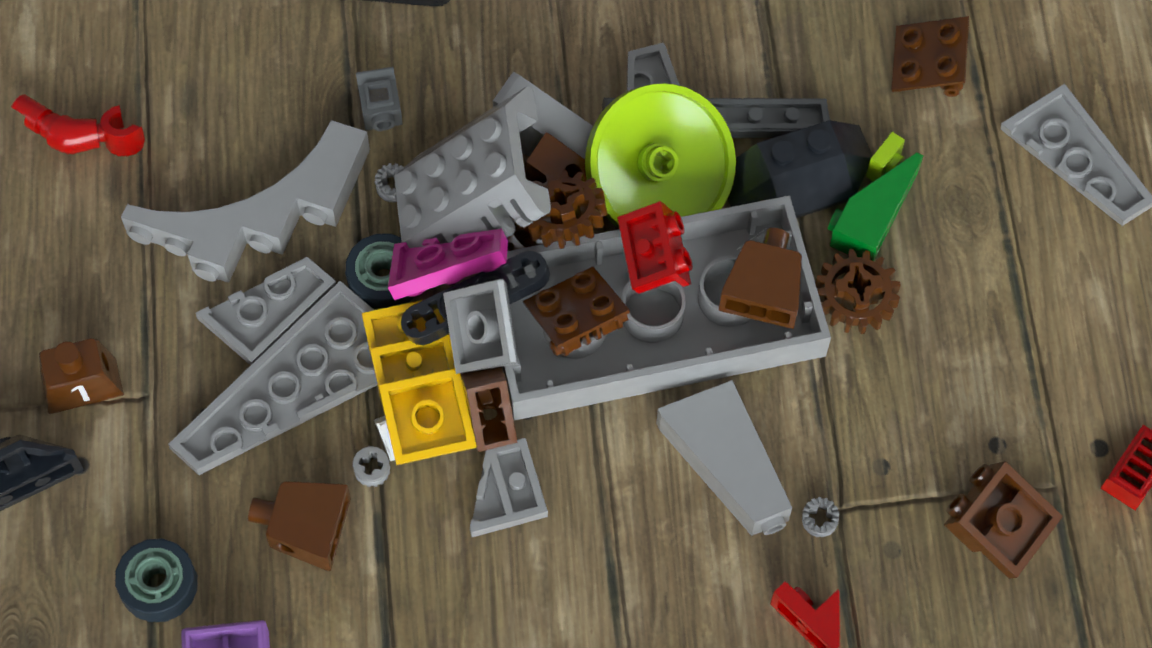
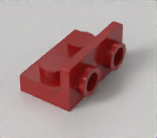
(654, 247)

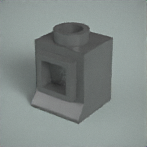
(379, 99)

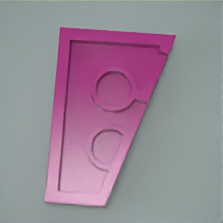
(446, 263)

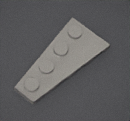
(1077, 150)

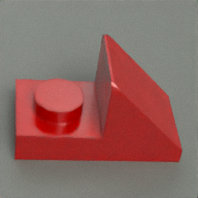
(817, 626)

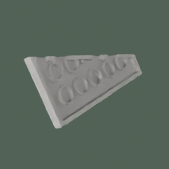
(299, 377)

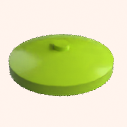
(661, 148)

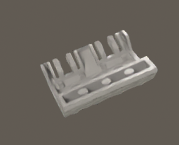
(469, 175)

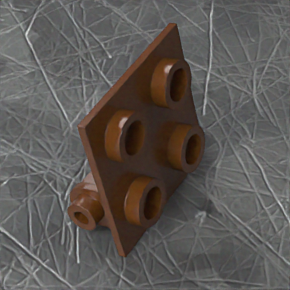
(931, 55)
(577, 308)

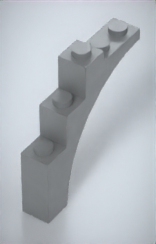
(266, 220)

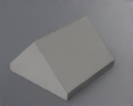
(481, 327)

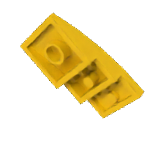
(417, 388)

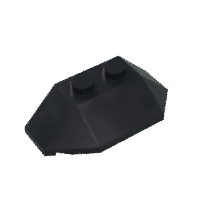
(811, 165)
(31, 467)

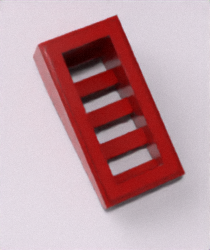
(1120, 487)

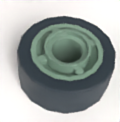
(364, 261)
(154, 558)

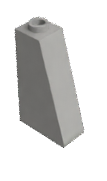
(552, 118)
(726, 452)

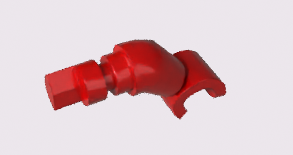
(82, 134)

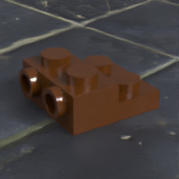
(1002, 518)

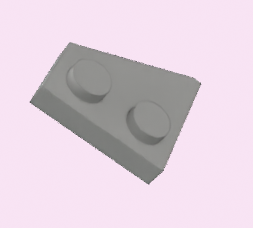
(507, 490)

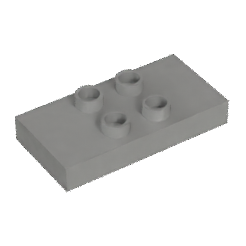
(672, 330)

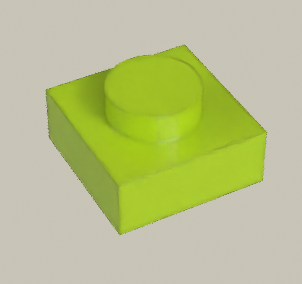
(886, 157)

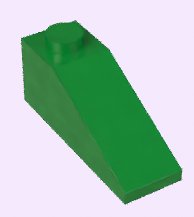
(873, 210)

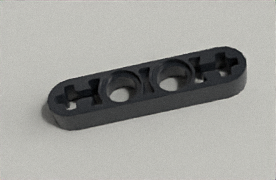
(514, 265)

